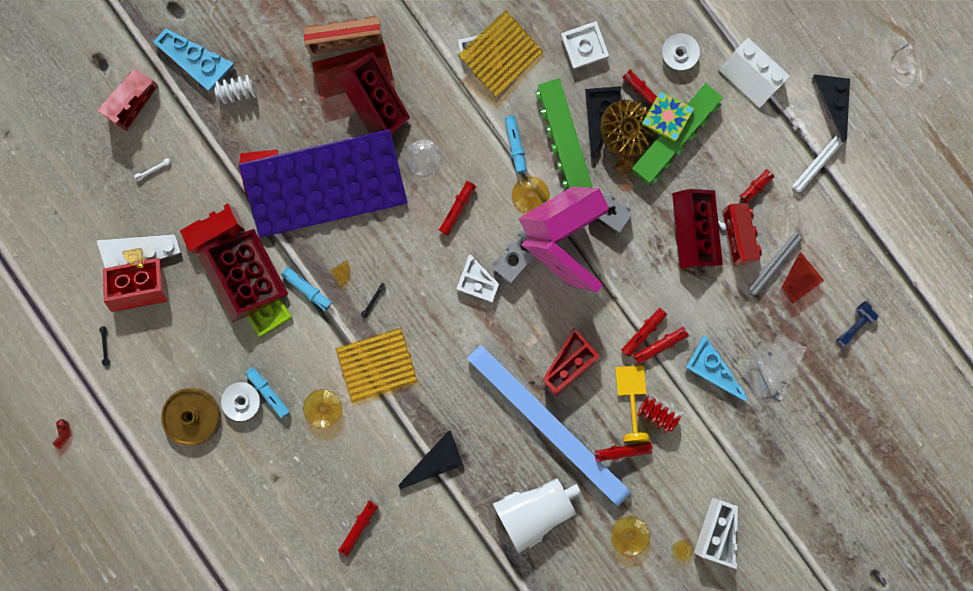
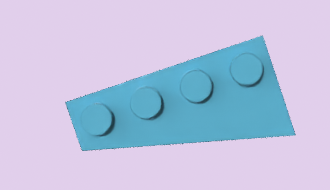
(194, 59)

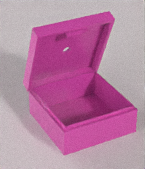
(555, 222)

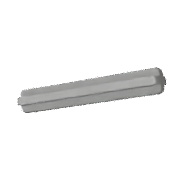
(775, 264)

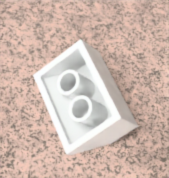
(753, 72)

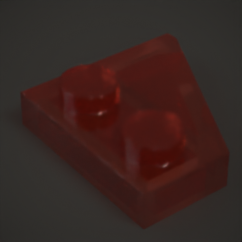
(800, 279)

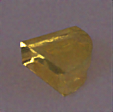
(134, 257)
(341, 273)

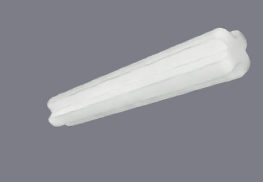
(817, 164)

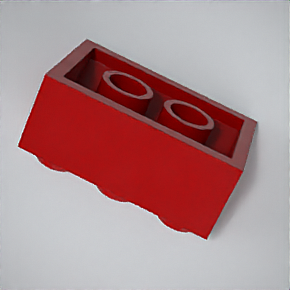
(741, 234)
(134, 287)

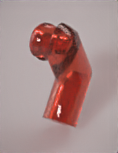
(64, 433)

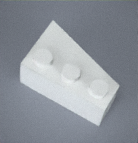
(718, 533)

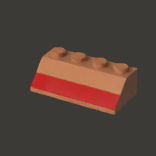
(343, 36)

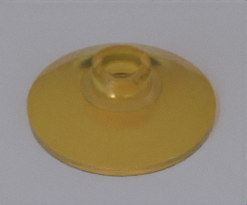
(522, 200)
(312, 408)
(637, 543)

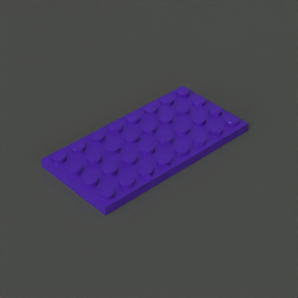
(323, 183)

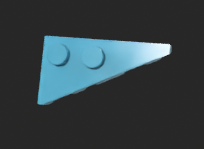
(708, 365)

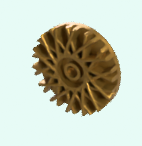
(623, 128)
(176, 411)

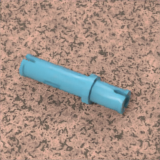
(515, 143)
(308, 290)
(266, 391)

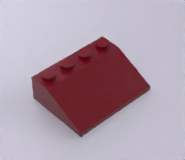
(242, 274)

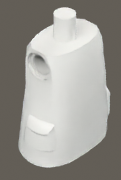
(535, 512)

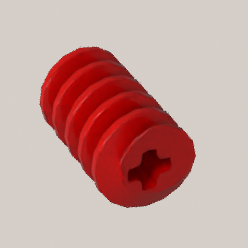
(657, 415)

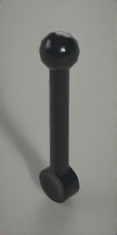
(364, 314)
(105, 361)

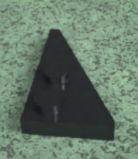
(835, 95)
(596, 103)
(438, 460)

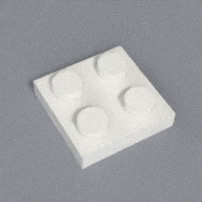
(584, 45)

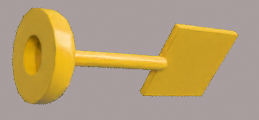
(631, 382)

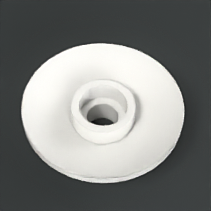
(685, 44)
(231, 404)

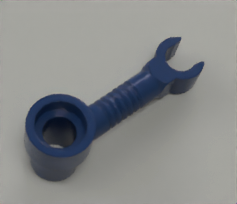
(866, 314)

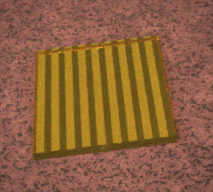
(500, 53)
(376, 365)

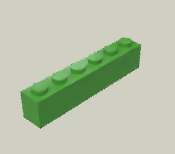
(563, 134)
(663, 149)

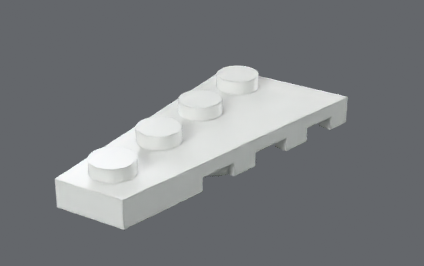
(152, 246)

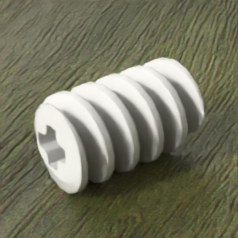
(234, 90)

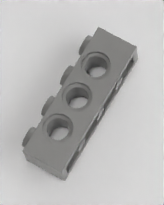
(508, 272)

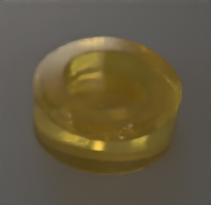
(681, 549)

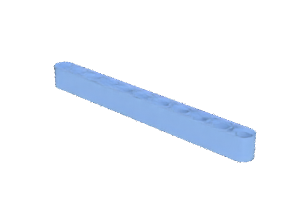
(549, 425)

